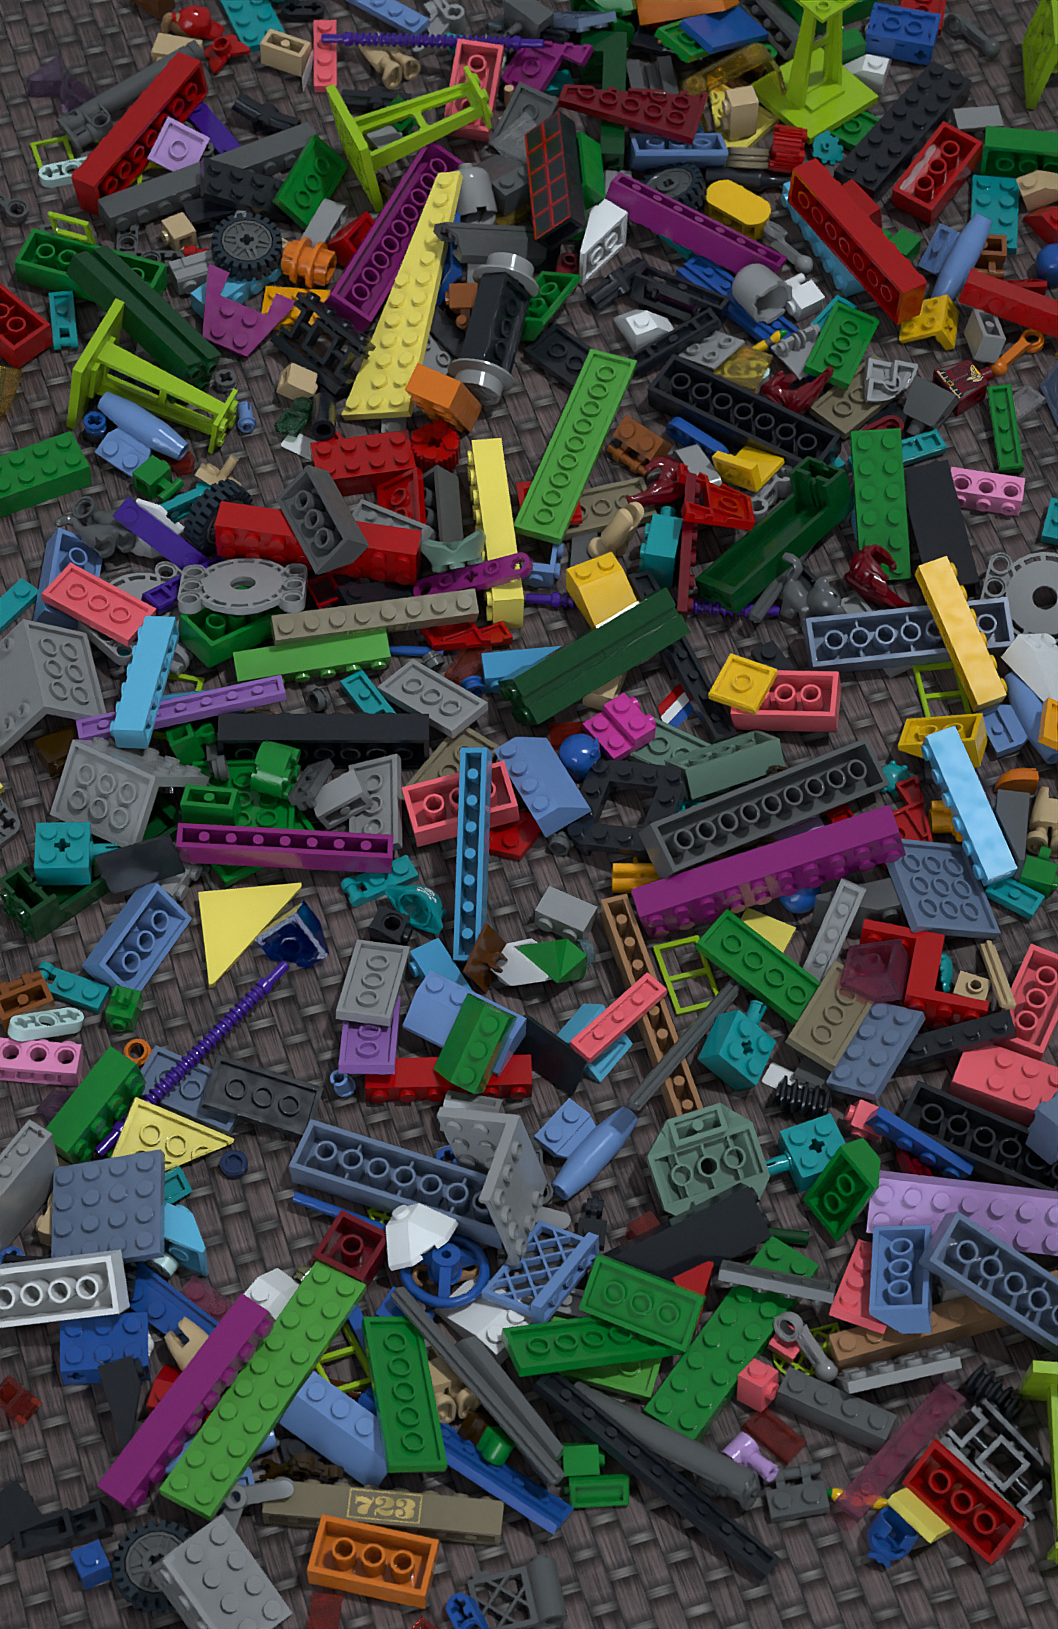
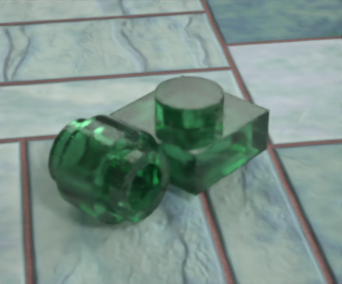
(293, 420)

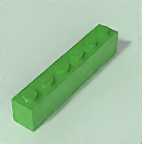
(315, 657)

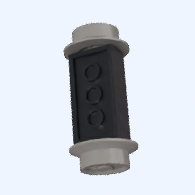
(495, 326)

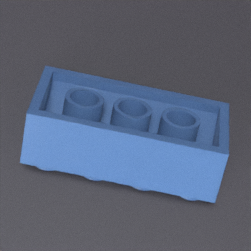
(653, 151)
(59, 552)
(542, 782)
(137, 939)
(437, 1007)
(899, 1285)
(337, 1429)

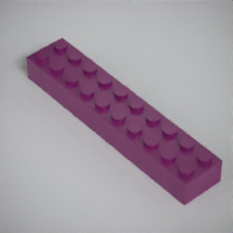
(381, 252)
(769, 872)

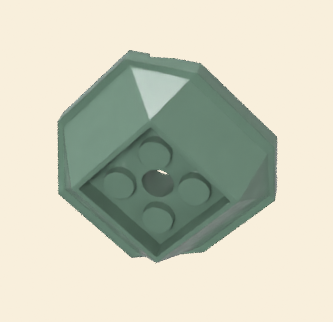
(708, 1134)

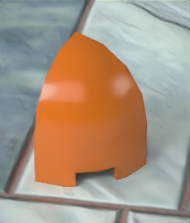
(1018, 780)

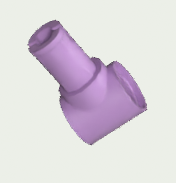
(746, 1452)

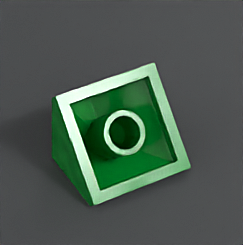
(557, 959)

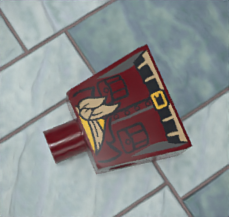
(965, 382)

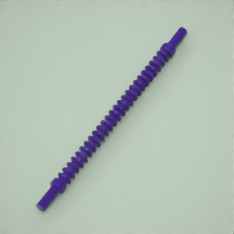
(349, 39)
(556, 599)
(263, 987)

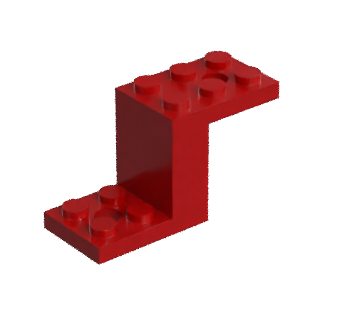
(925, 953)

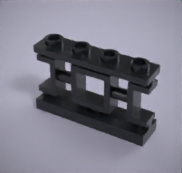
(311, 357)
(1012, 1446)

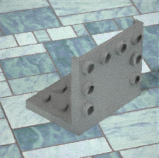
(42, 674)
(116, 787)
(515, 1180)
(218, 1582)

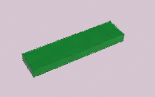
(1005, 429)

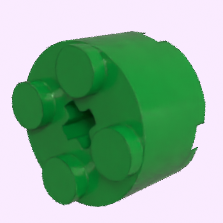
(275, 769)

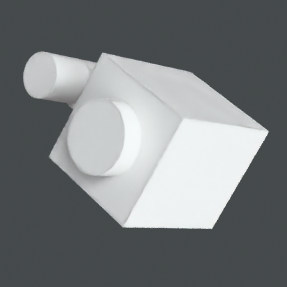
(805, 298)

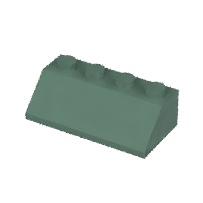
(728, 763)

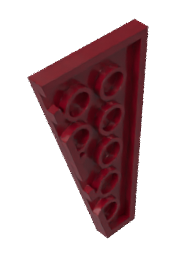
(642, 109)
(688, 550)

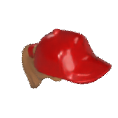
(192, 22)

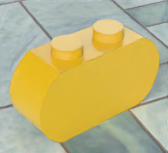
(737, 208)

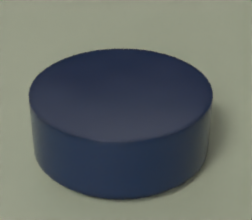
(234, 1164)

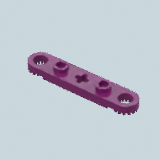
(488, 573)

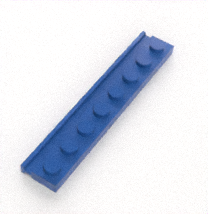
(711, 276)
(167, 1305)
(500, 1481)

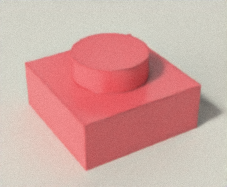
(784, 1349)

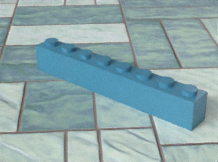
(472, 850)

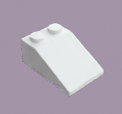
(602, 238)
(1035, 662)
(483, 1320)

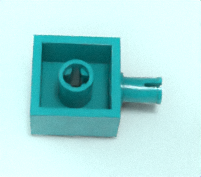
(662, 546)
(66, 853)
(738, 1047)
(806, 1150)

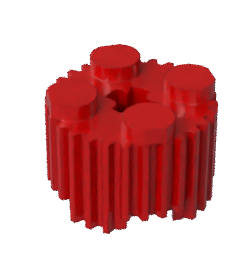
(787, 148)
(435, 445)

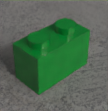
(210, 805)

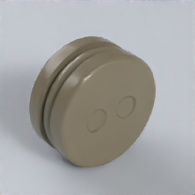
(748, 157)

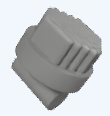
(181, 659)

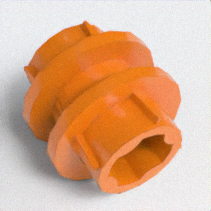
(313, 264)

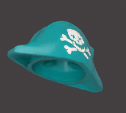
(420, 903)

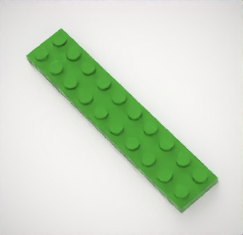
(575, 447)
(262, 1391)

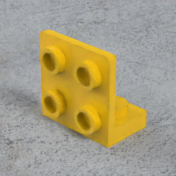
(937, 319)
(748, 468)

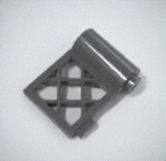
(541, 1588)

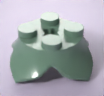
(455, 553)

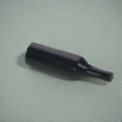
(751, 179)
(323, 415)

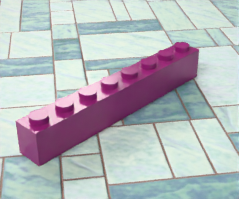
(690, 227)
(285, 848)
(187, 1403)

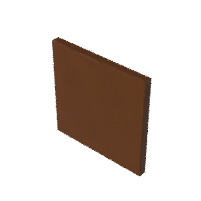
(484, 957)

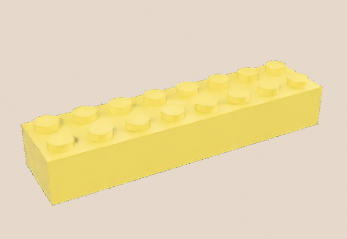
(495, 519)

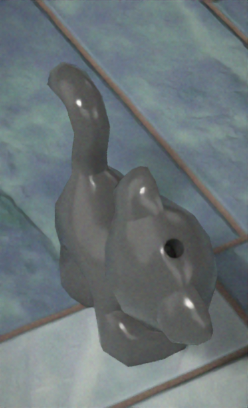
(102, 536)
(818, 602)

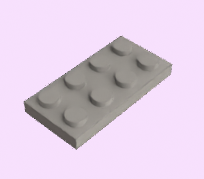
(427, 692)
(383, 783)
(373, 982)
(905, 1369)

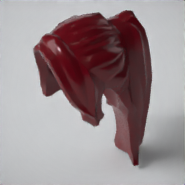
(795, 400)
(664, 489)
(869, 579)

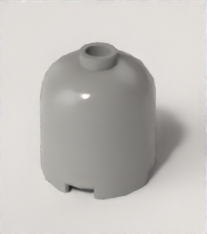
(475, 191)
(761, 292)

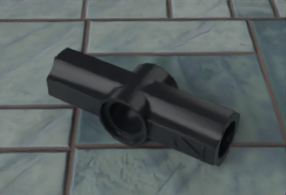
(371, 100)

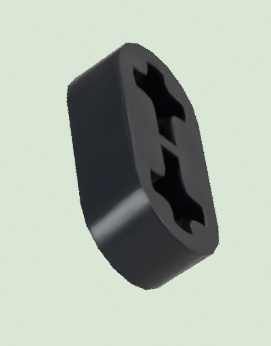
(302, 11)

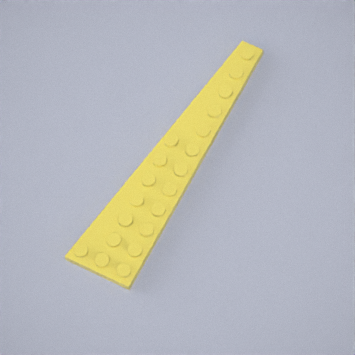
(407, 315)

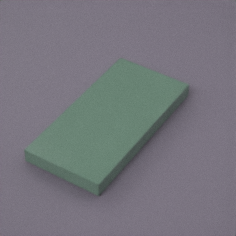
(667, 744)

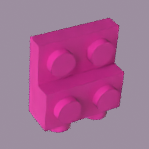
(621, 727)

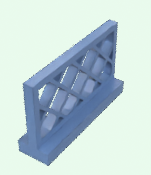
(565, 1277)

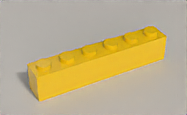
(960, 633)

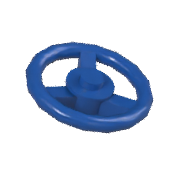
(446, 1269)

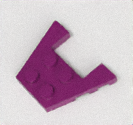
(537, 66)
(233, 324)

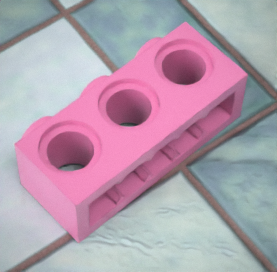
(988, 491)
(47, 1071)

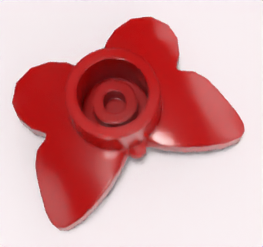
(223, 49)

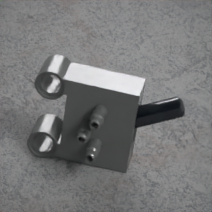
(528, 20)

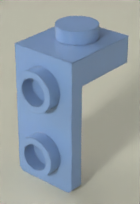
(544, 574)

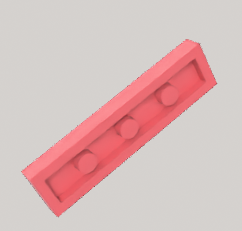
(324, 56)
(618, 1017)

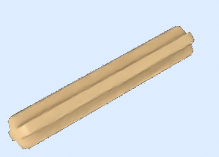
(997, 976)

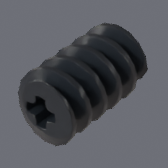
(802, 1098)
(984, 1386)

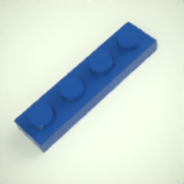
(919, 1144)

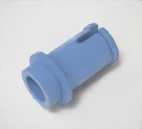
(246, 420)
(343, 1084)

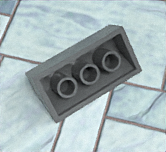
(442, 507)
(321, 520)

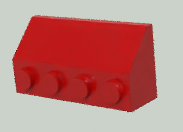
(965, 1502)

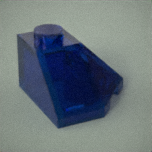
(294, 937)

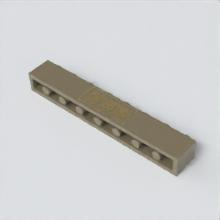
(391, 615)
(398, 1509)

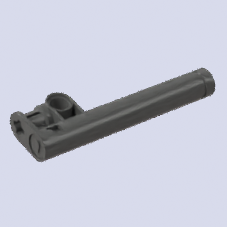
(92, 119)
(711, 1470)

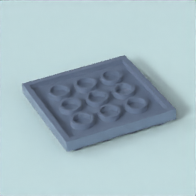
(942, 891)
(110, 1207)

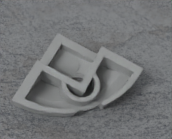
(887, 379)

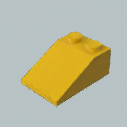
(599, 588)
(969, 726)

